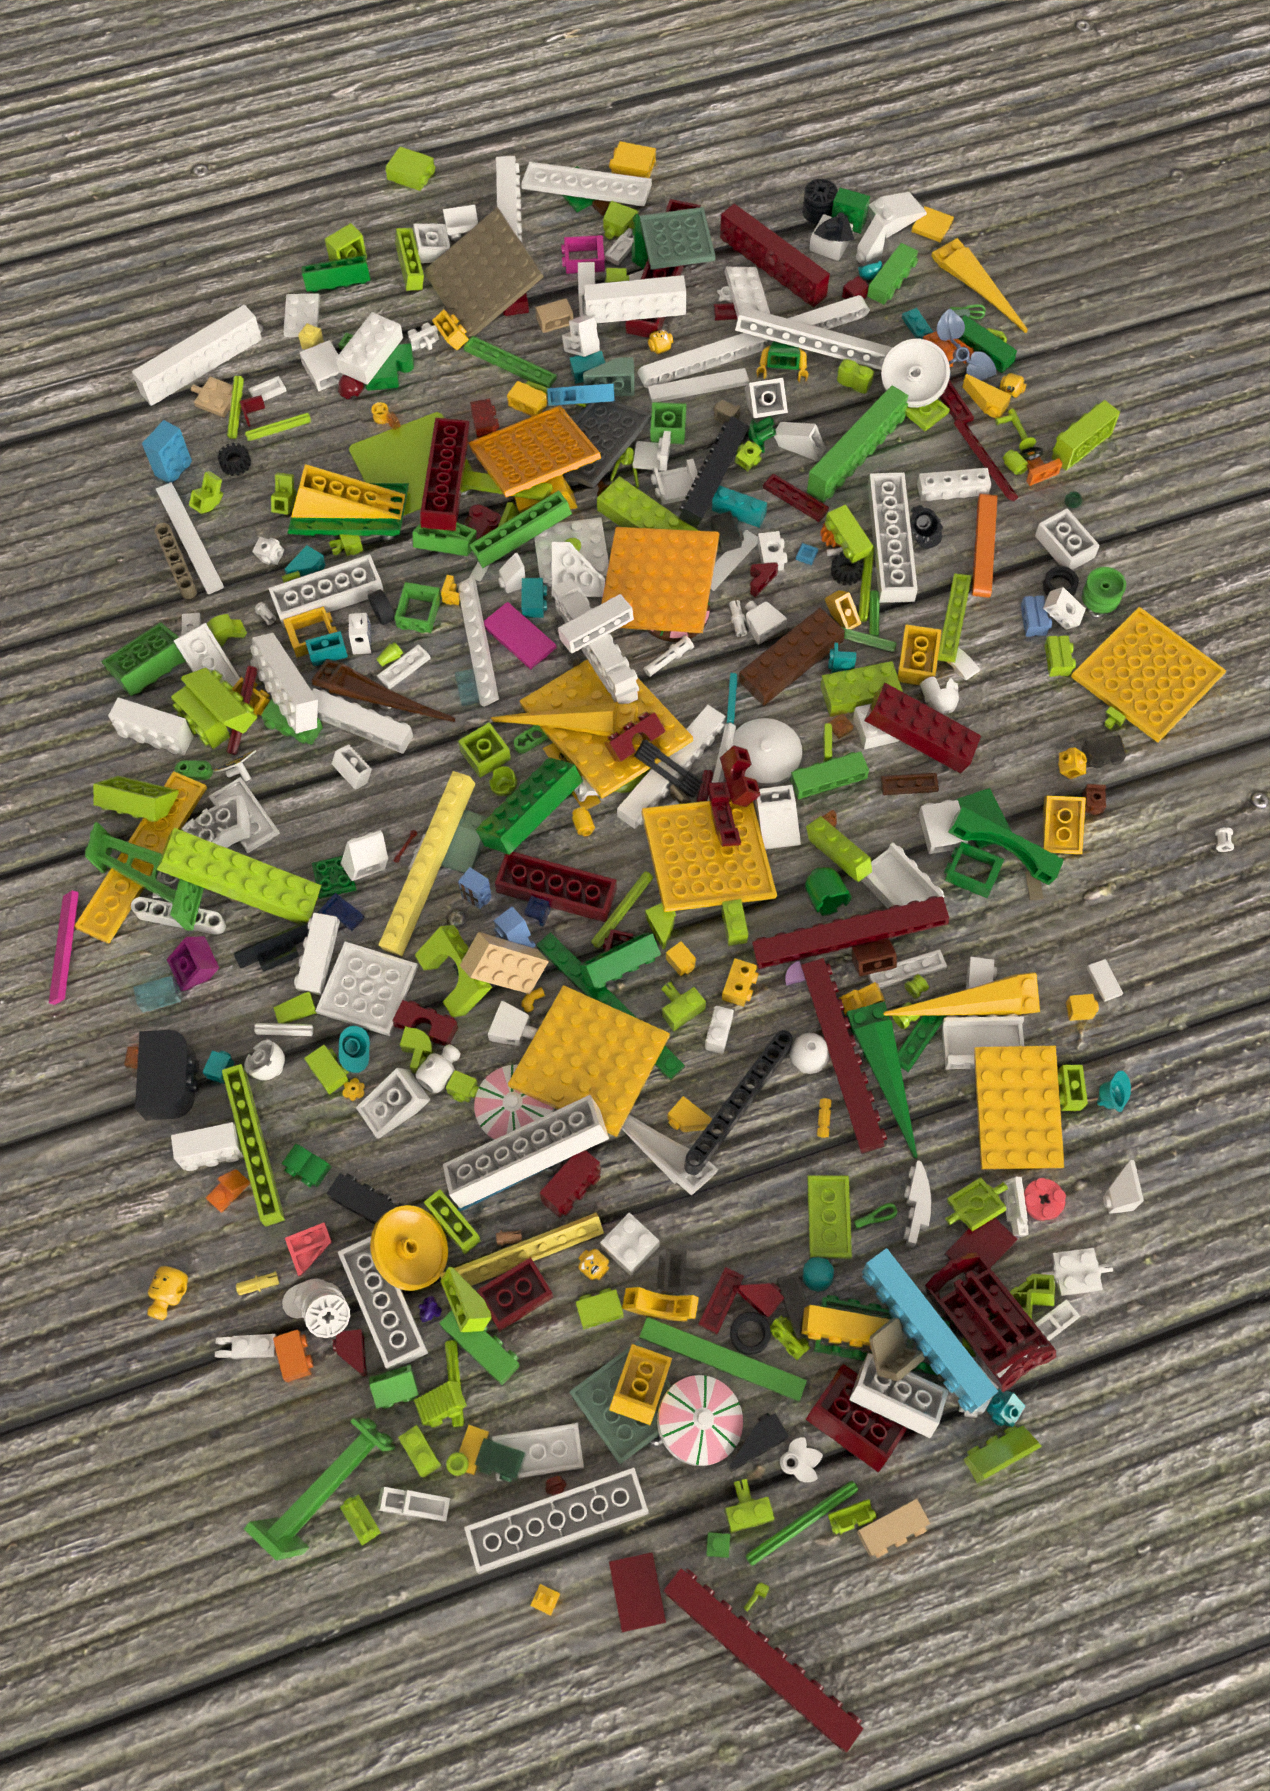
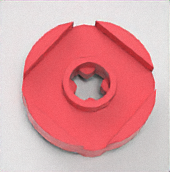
(1055, 1195)

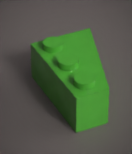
(445, 541)

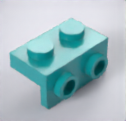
(841, 661)

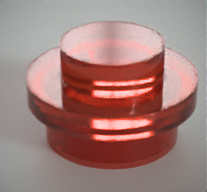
(555, 1485)

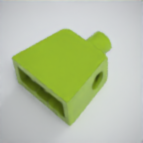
(618, 220)

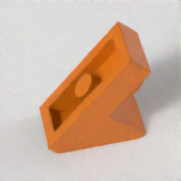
(228, 1190)

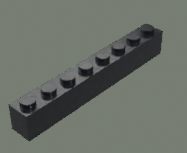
(713, 473)

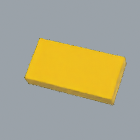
(471, 1446)

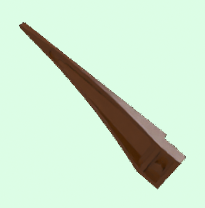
(347, 682)

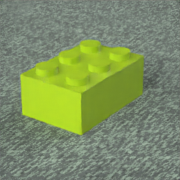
(199, 718)

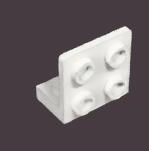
(653, 454)

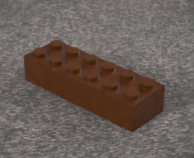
(791, 656)

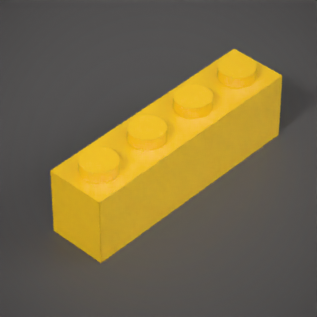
(840, 1325)

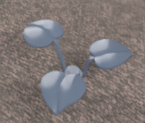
(952, 327)

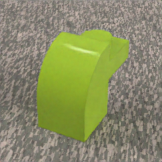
(209, 495)
(284, 496)
(224, 627)
(418, 1044)

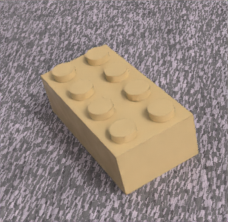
(503, 963)

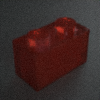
(483, 417)

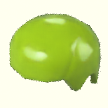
(503, 781)

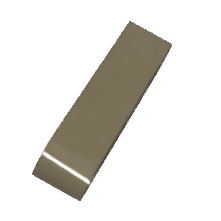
(175, 561)

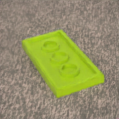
(829, 1216)

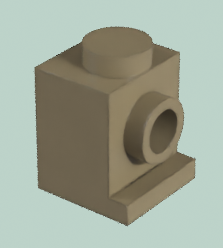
(724, 410)

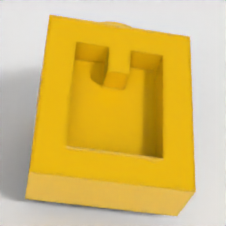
(449, 592)

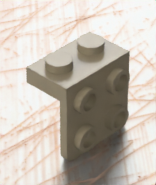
(890, 1354)

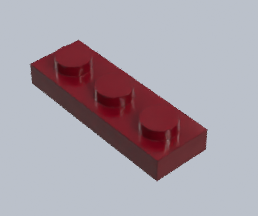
(720, 1301)

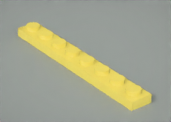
(535, 1247)

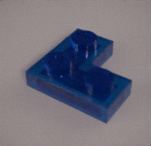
(345, 912)

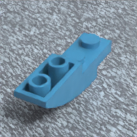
(580, 394)

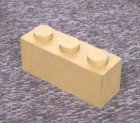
(893, 1529)

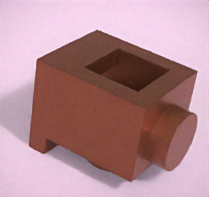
(1095, 798)

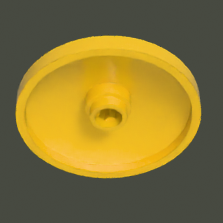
(409, 1248)

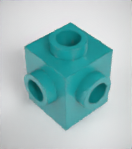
(1005, 1408)

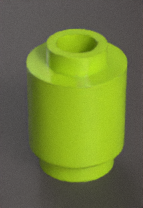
(1015, 462)

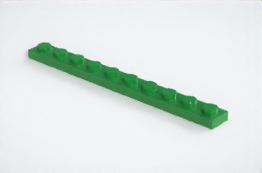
(569, 966)

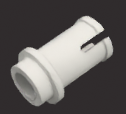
(262, 610)

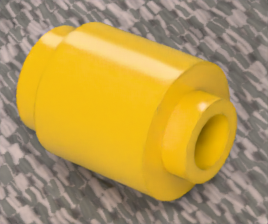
(583, 821)

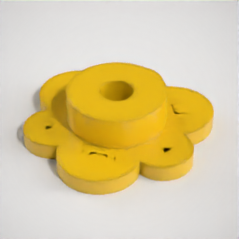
(353, 1094)

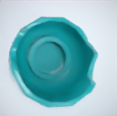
(870, 271)
(818, 1274)

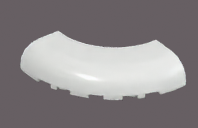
(220, 825)

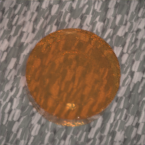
(393, 421)

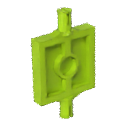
(976, 1204)

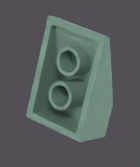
(617, 372)
(465, 843)

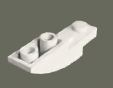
(919, 1197)

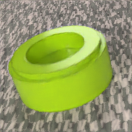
(457, 1464)

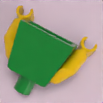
(783, 357)

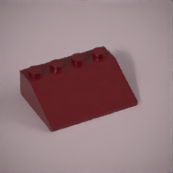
(852, 1425)

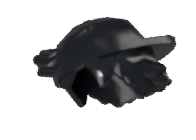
(926, 527)

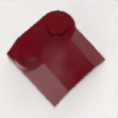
(482, 520)

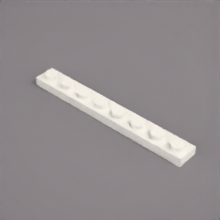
(477, 642)

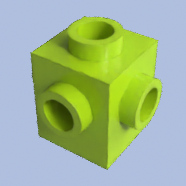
(748, 455)

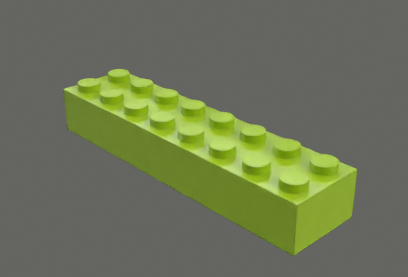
(238, 877)

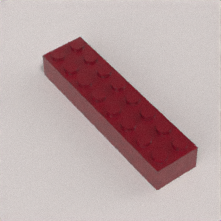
(774, 255)
(444, 474)

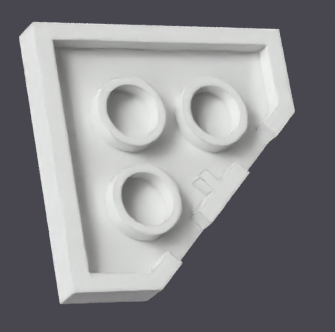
(570, 564)

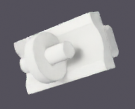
(423, 338)

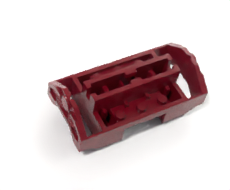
(997, 1341)

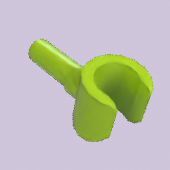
(761, 1590)

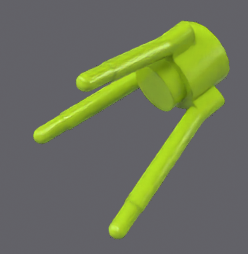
(626, 459)

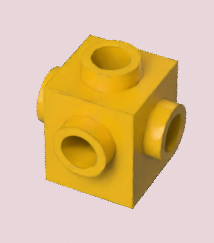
(1072, 763)

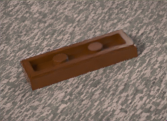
(909, 784)

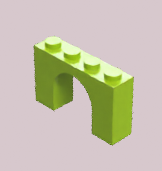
(435, 951)

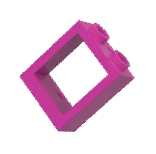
(583, 243)

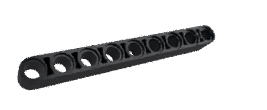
(736, 1109)

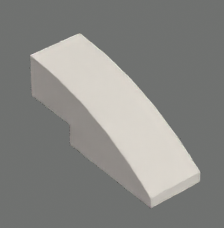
(413, 1504)

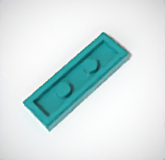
(732, 698)

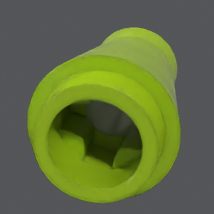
(389, 654)

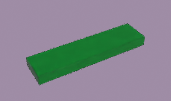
(918, 1040)

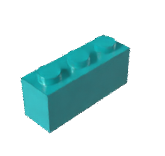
(743, 507)

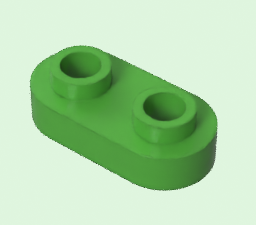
(193, 769)

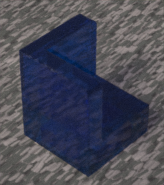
(538, 909)

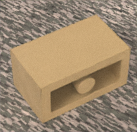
(554, 315)

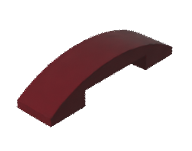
(722, 814)

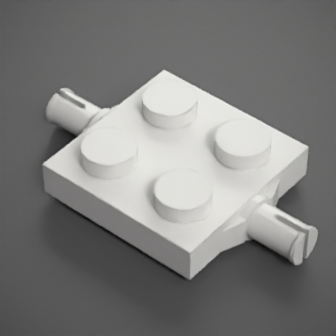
(1077, 1271)

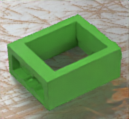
(422, 593)

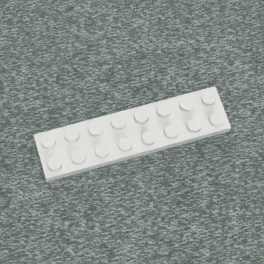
(586, 183)

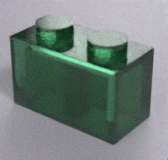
(500, 1460)

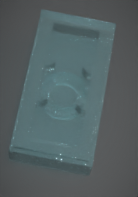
(467, 687)

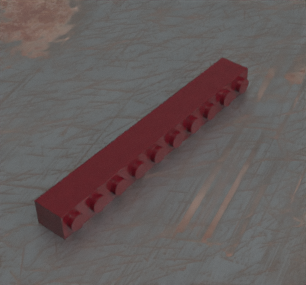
(850, 932)
(843, 1057)

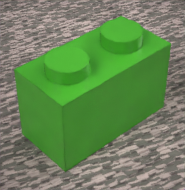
(393, 1387)

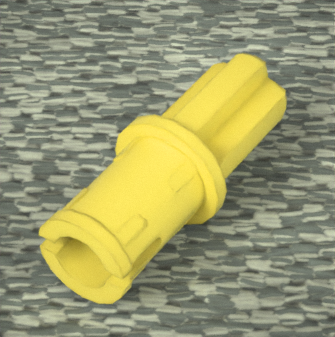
(257, 1283)

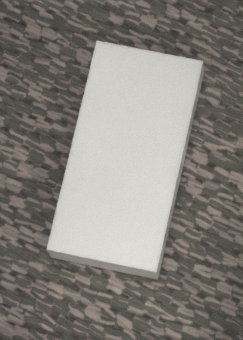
(268, 388)
(1104, 980)

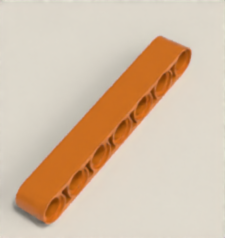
(984, 545)

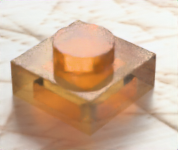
(841, 726)
(131, 1059)

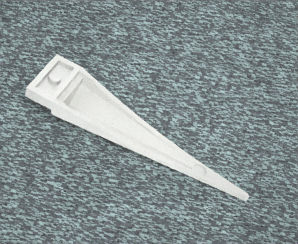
(667, 1155)

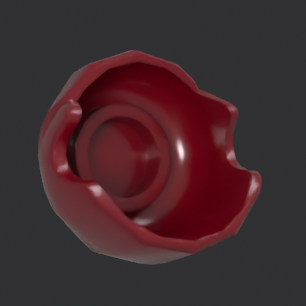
(349, 387)

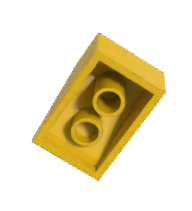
(1063, 824)
(640, 1384)

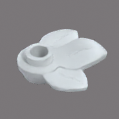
(804, 1459)

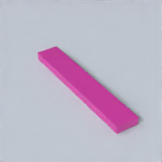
(63, 947)

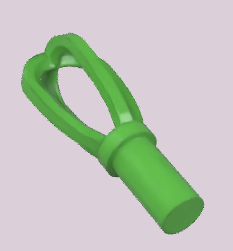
(972, 311)
(870, 1217)

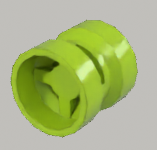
(903, 1021)

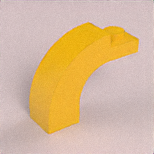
(660, 1305)

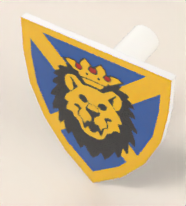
(239, 769)

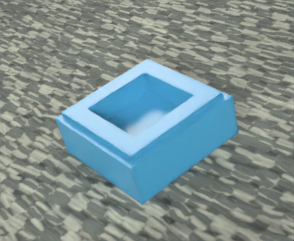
(807, 554)

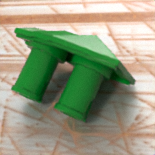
(761, 431)

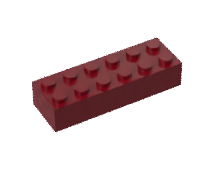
(922, 728)
(560, 885)

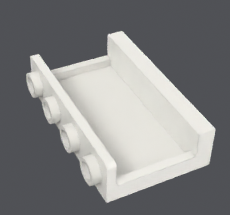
(898, 880)
(965, 1033)

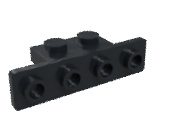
(274, 949)

